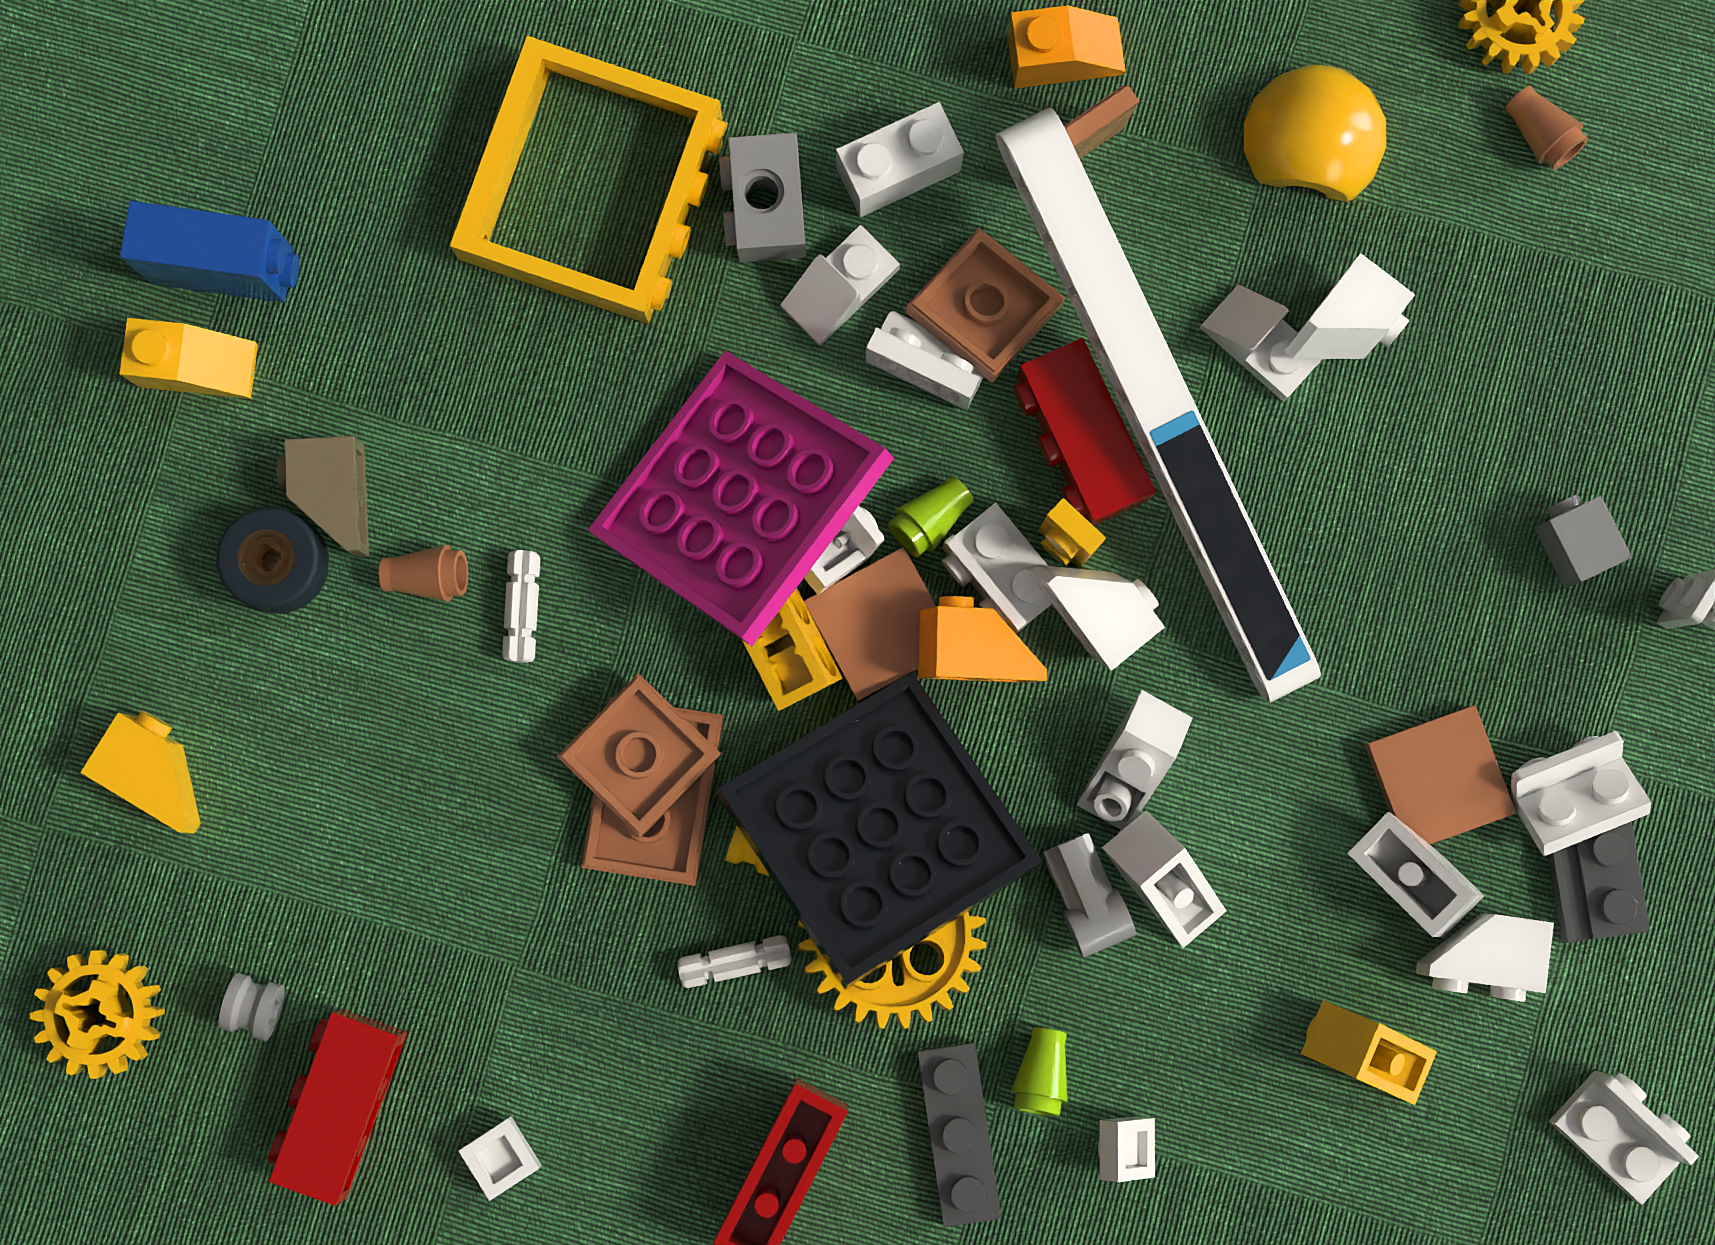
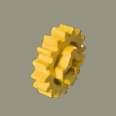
(1522, 36)
(84, 1034)

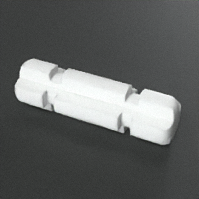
(521, 606)
(734, 961)

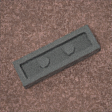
(959, 1134)

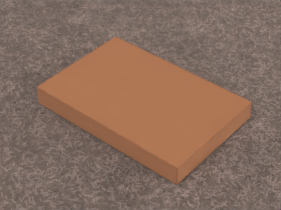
(674, 843)

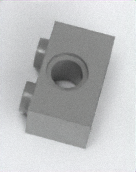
(770, 164)

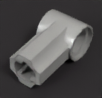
(1093, 909)

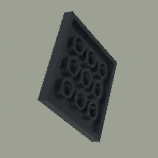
(878, 829)

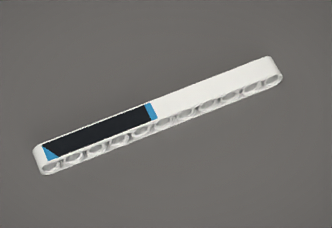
(1157, 404)

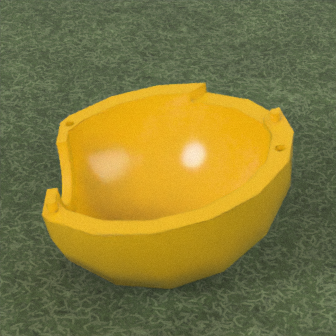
(1316, 132)

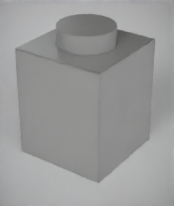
(1581, 539)

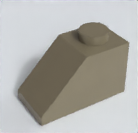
(329, 486)

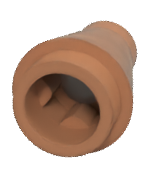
(1546, 128)
(428, 573)

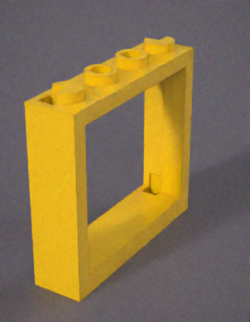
(503, 152)

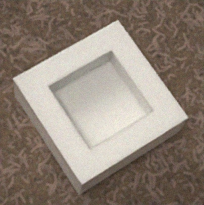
(1127, 1149)
(500, 1158)

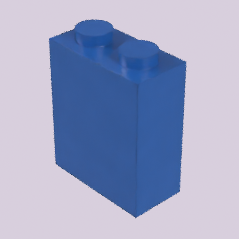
(209, 252)

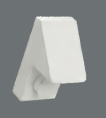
(839, 284)
(1256, 337)

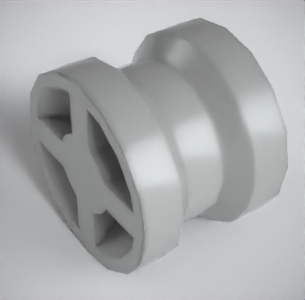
(251, 1006)

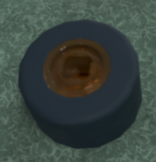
(293, 565)

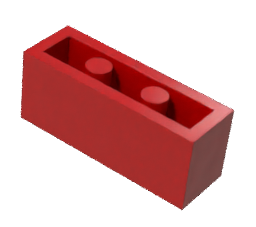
(1083, 433)
(335, 1106)
(783, 1168)

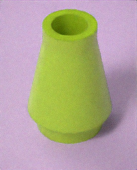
(928, 518)
(1042, 1075)

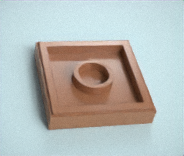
(1101, 120)
(985, 305)
(873, 622)
(639, 755)
(1441, 776)

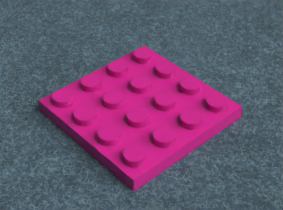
(740, 496)

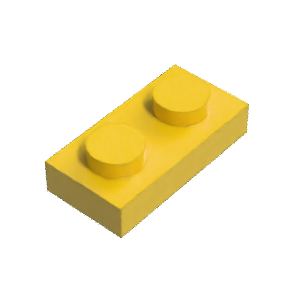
(1069, 535)

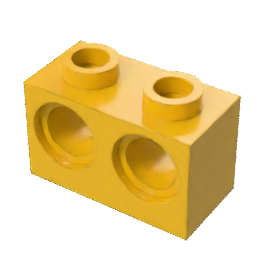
(793, 655)

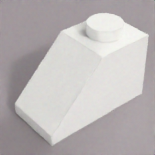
(1354, 315)
(1101, 610)
(1415, 875)
(1164, 878)

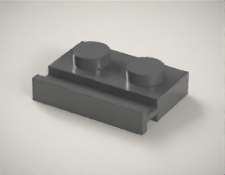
(1599, 887)

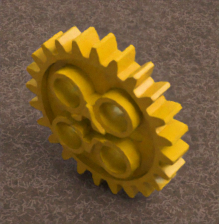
(918, 990)

